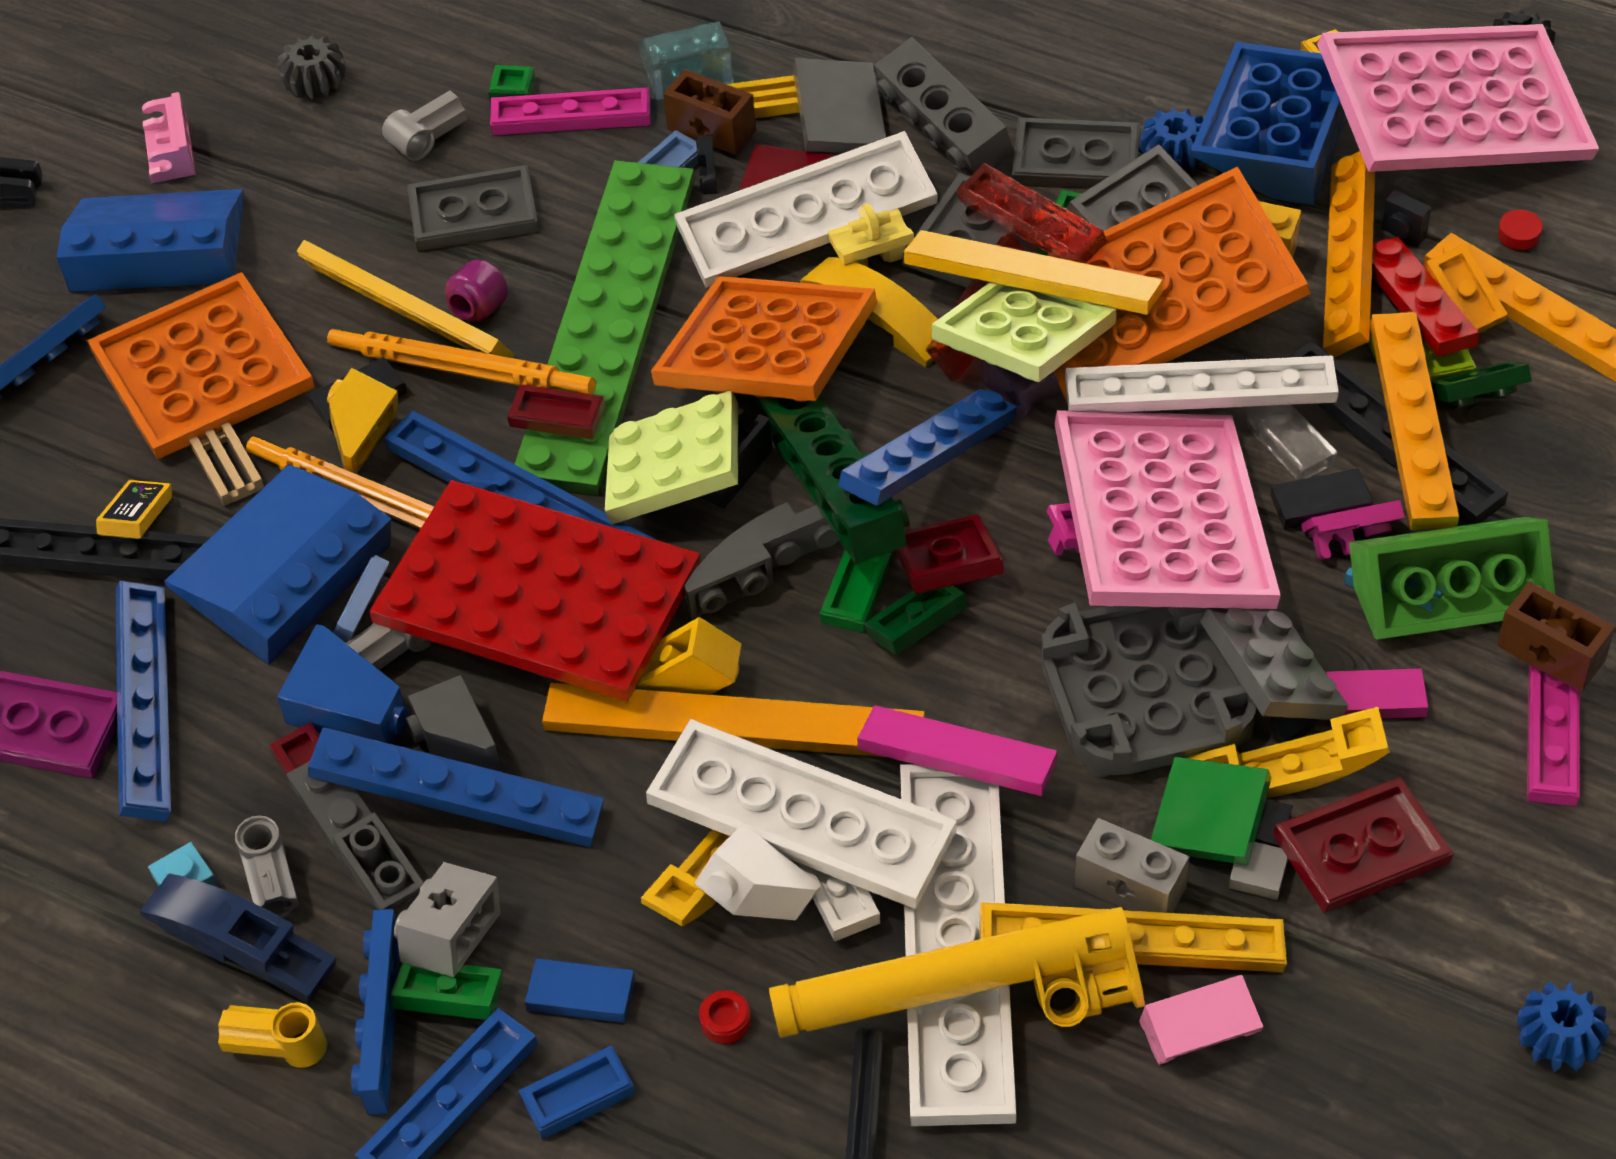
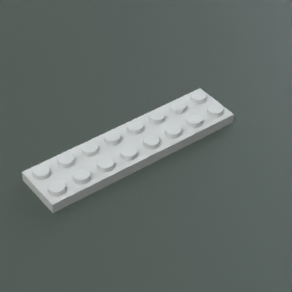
(961, 1044)

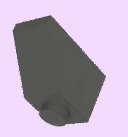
(452, 724)

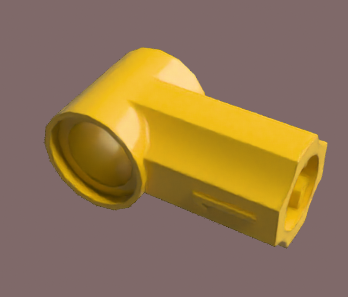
(273, 1033)

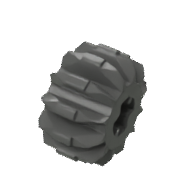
(312, 67)

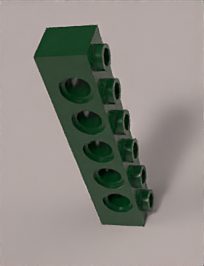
(817, 452)

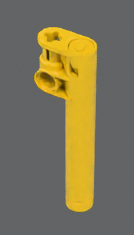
(1078, 953)

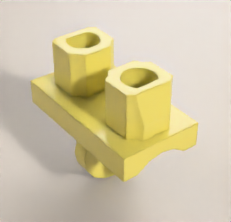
(871, 235)

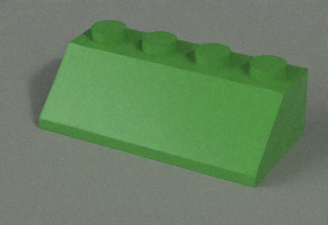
(1485, 569)

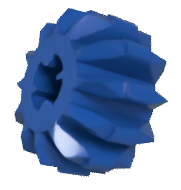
(1175, 134)
(1563, 1026)

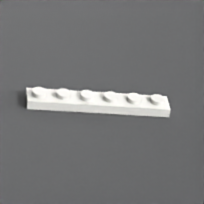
(1202, 384)

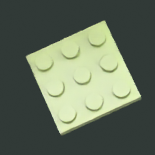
(1022, 328)
(672, 457)

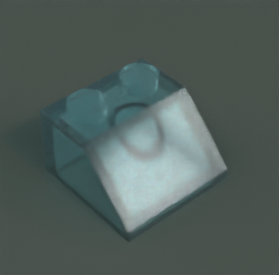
(697, 49)

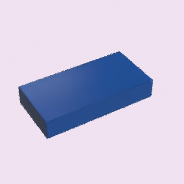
(580, 990)
(577, 1092)

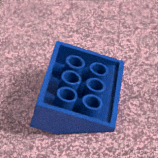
(1273, 121)
(151, 240)
(282, 560)

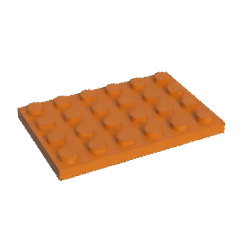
(1217, 271)

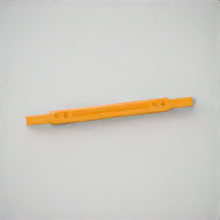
(461, 361)
(385, 499)

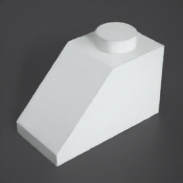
(756, 879)

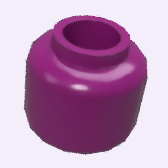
(476, 291)

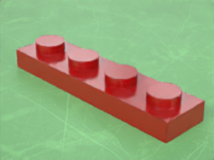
(1415, 290)

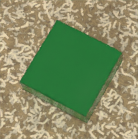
(511, 81)

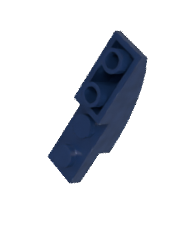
(239, 931)

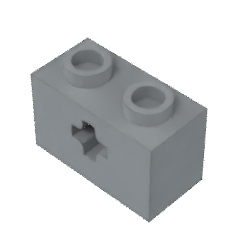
(1130, 869)
(447, 919)

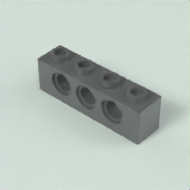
(942, 108)

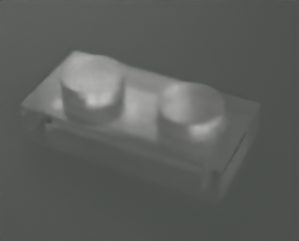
(1291, 440)

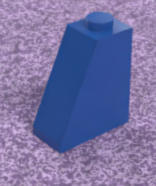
(341, 691)

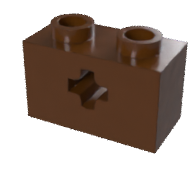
(708, 107)
(1555, 636)

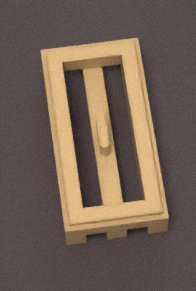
(215, 441)

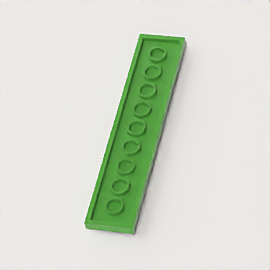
(611, 313)

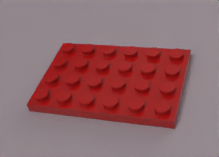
(537, 589)

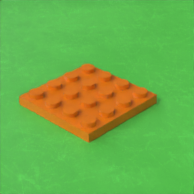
(765, 338)
(200, 364)

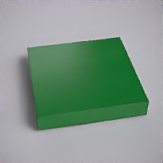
(1212, 809)

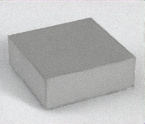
(1263, 873)

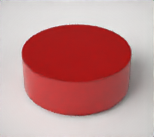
(1520, 230)
(725, 1017)

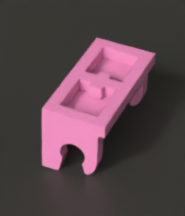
(168, 140)
(1200, 1019)

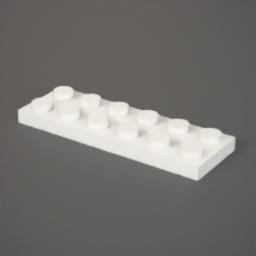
(801, 207)
(803, 812)

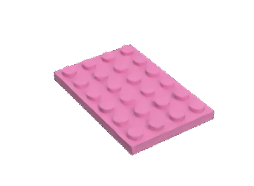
(1456, 97)
(1164, 511)

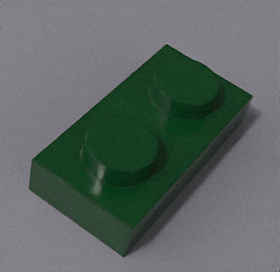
(1496, 379)
(915, 617)

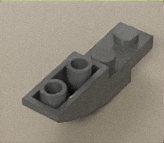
(746, 558)
(357, 840)

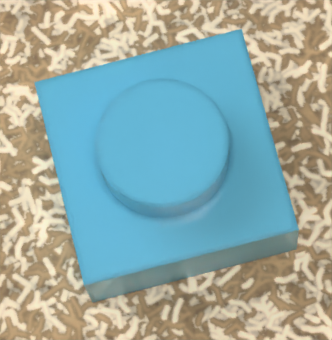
(182, 862)

